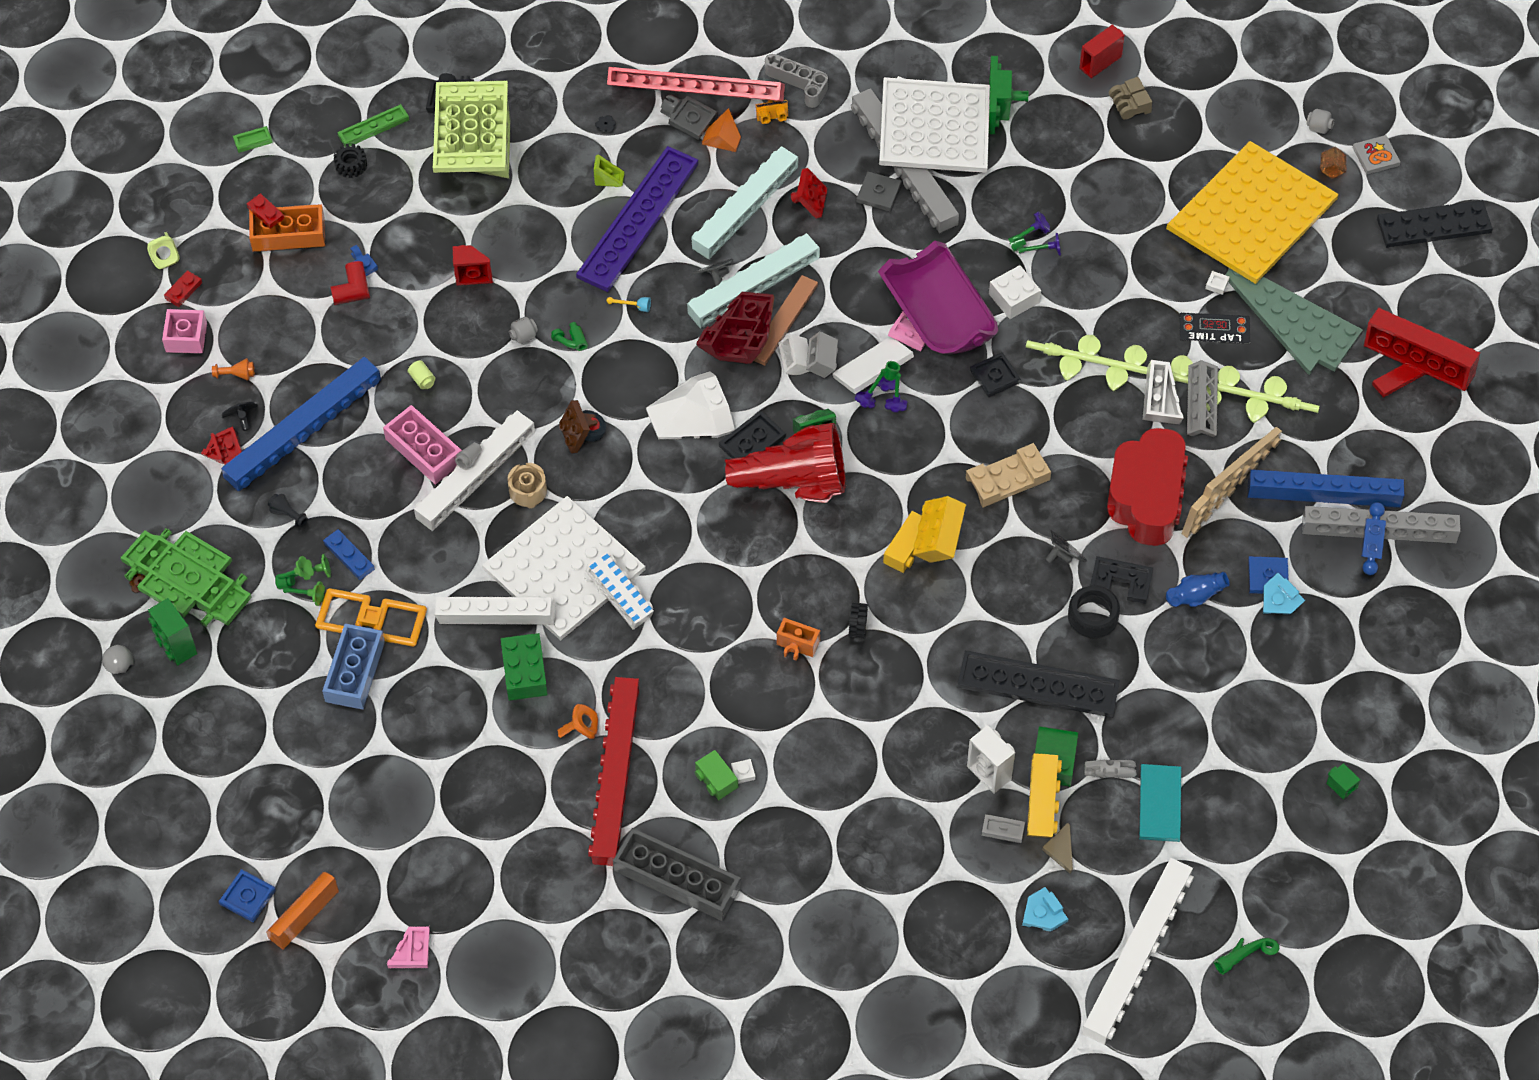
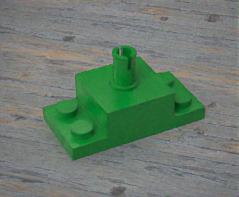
(1001, 94)

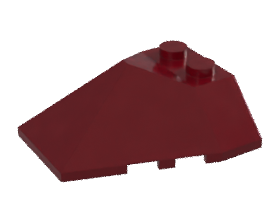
(740, 330)

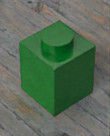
(1342, 781)

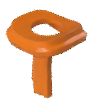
(578, 724)

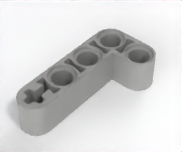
(799, 75)

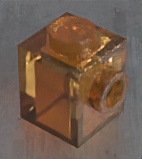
(1333, 162)

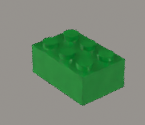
(171, 632)
(524, 666)

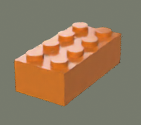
(300, 229)

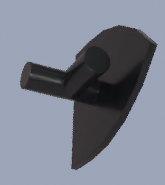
(240, 409)

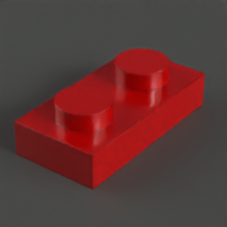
(265, 211)
(183, 288)

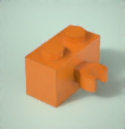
(797, 638)

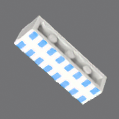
(619, 590)

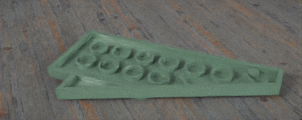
(1299, 325)

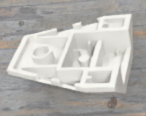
(692, 410)

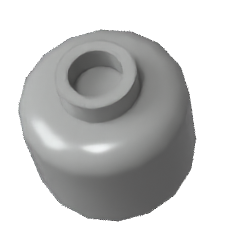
(1320, 121)
(523, 330)

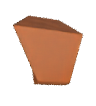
(723, 133)

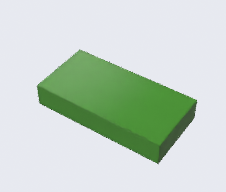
(252, 139)

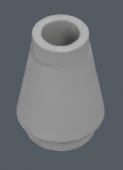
(467, 456)

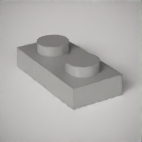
(1003, 828)

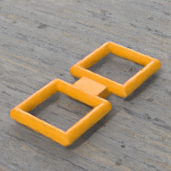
(371, 615)

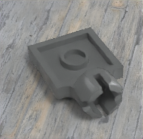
(688, 115)

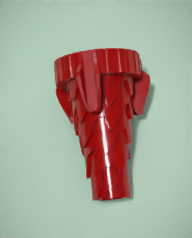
(805, 460)

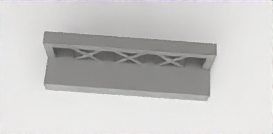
(1198, 397)

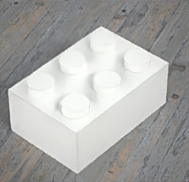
(991, 758)

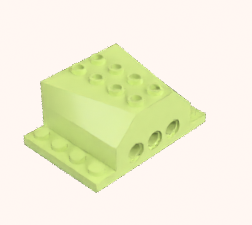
(472, 128)

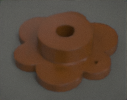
(135, 582)

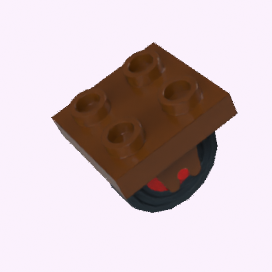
(581, 426)

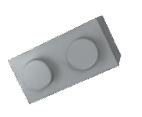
(822, 354)

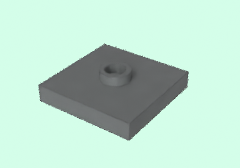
(878, 191)

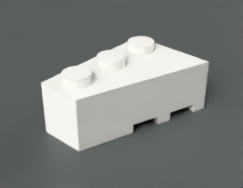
(1160, 399)

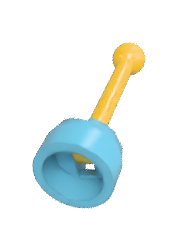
(643, 303)

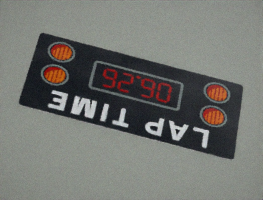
(1215, 327)

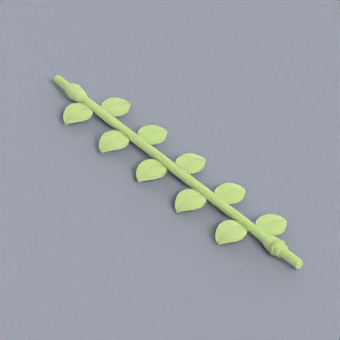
(1135, 356)

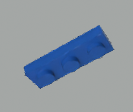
(348, 554)

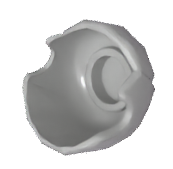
(117, 659)

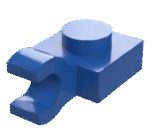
(369, 265)

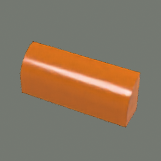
(303, 910)

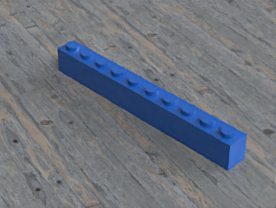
(301, 424)

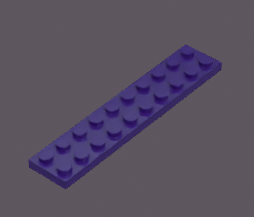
(637, 219)

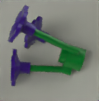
(1017, 242)
(887, 380)

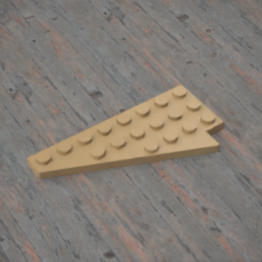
(1225, 482)

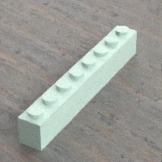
(744, 202)
(754, 279)

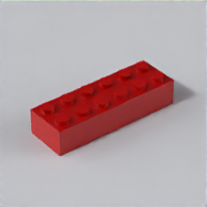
(1421, 349)

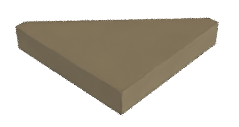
(1060, 848)

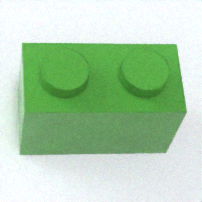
(716, 775)

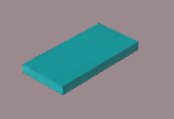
(1160, 803)

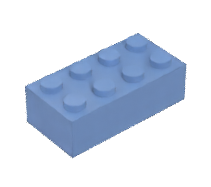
(353, 666)

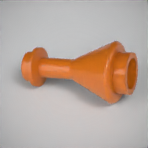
(243, 369)

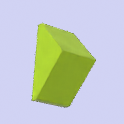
(607, 173)

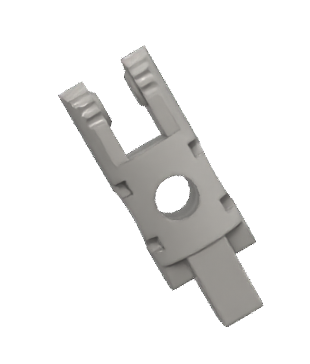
(1110, 768)

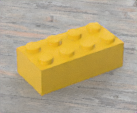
(1042, 795)

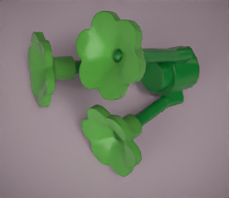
(305, 570)

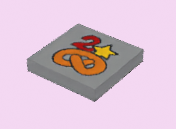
(1376, 154)

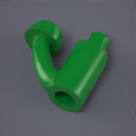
(578, 339)

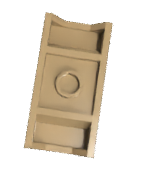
(1009, 475)

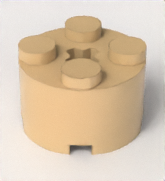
(527, 485)

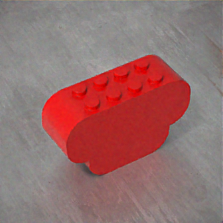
(1149, 485)

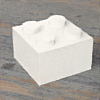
(1014, 292)

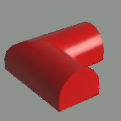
(355, 289)

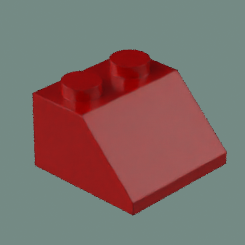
(471, 266)

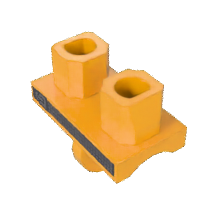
(772, 110)

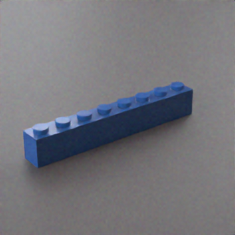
(1325, 488)

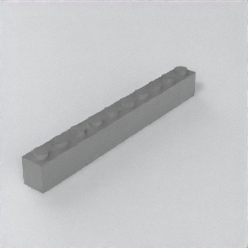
(918, 180)

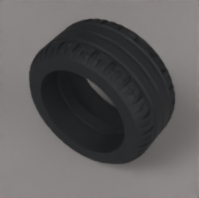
(1089, 628)

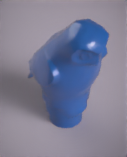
(1196, 589)

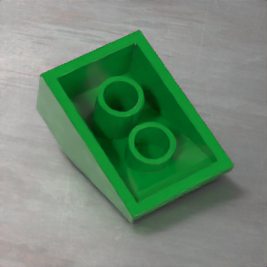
(1059, 743)

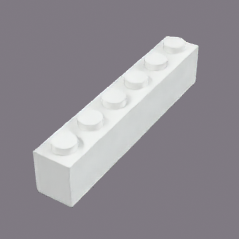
(495, 610)

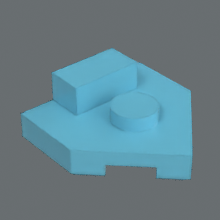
(1280, 596)
(1044, 911)

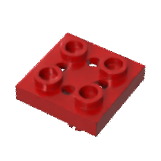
(810, 193)

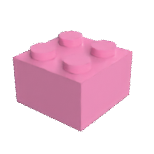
(184, 331)

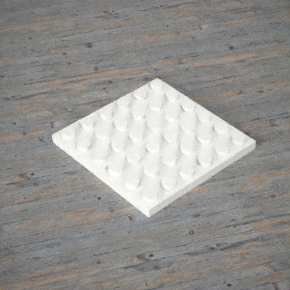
(934, 125)
(552, 562)

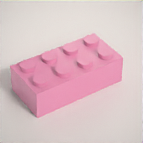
(422, 444)

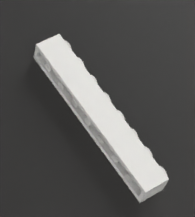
(463, 482)

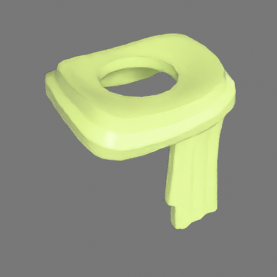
(163, 241)

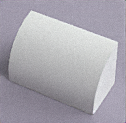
(794, 354)

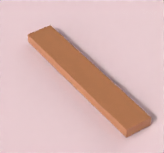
(786, 316)

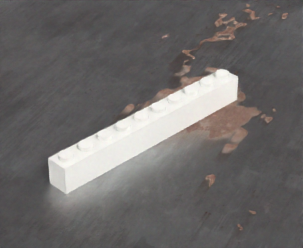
(1137, 951)

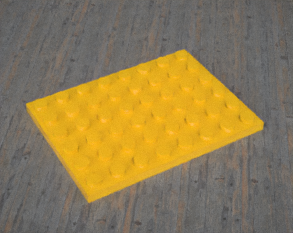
(1252, 212)

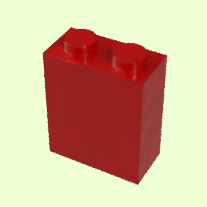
(1102, 51)

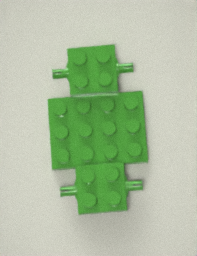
(187, 575)

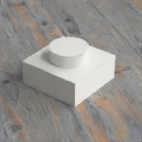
(1217, 282)
(743, 771)

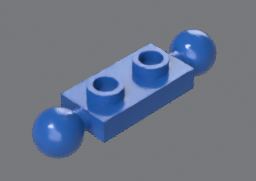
(1373, 538)

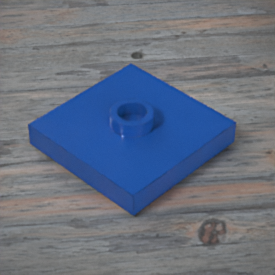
(1263, 569)
(247, 895)

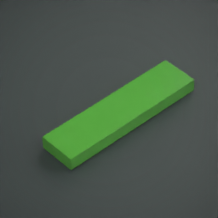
(373, 126)

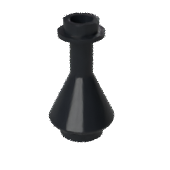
(279, 505)

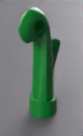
(1239, 952)

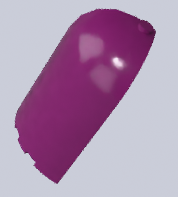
(940, 300)

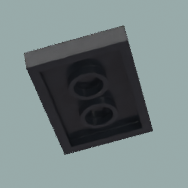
(752, 436)

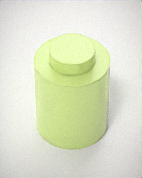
(421, 375)

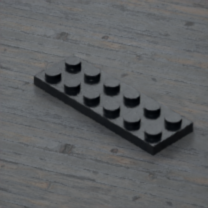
(1434, 223)

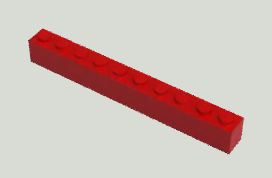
(615, 771)

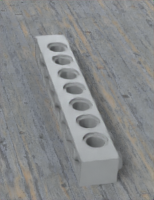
(1399, 525)

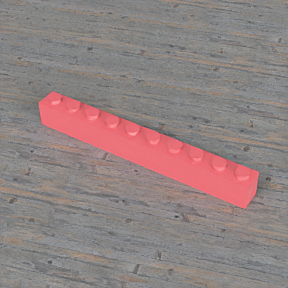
(696, 84)

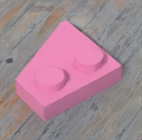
(906, 333)
(412, 950)

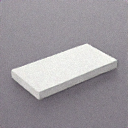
(867, 367)

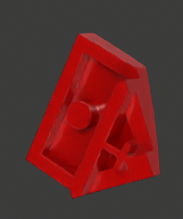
(223, 446)

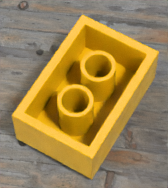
(939, 529)

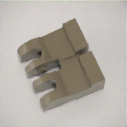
(1131, 98)

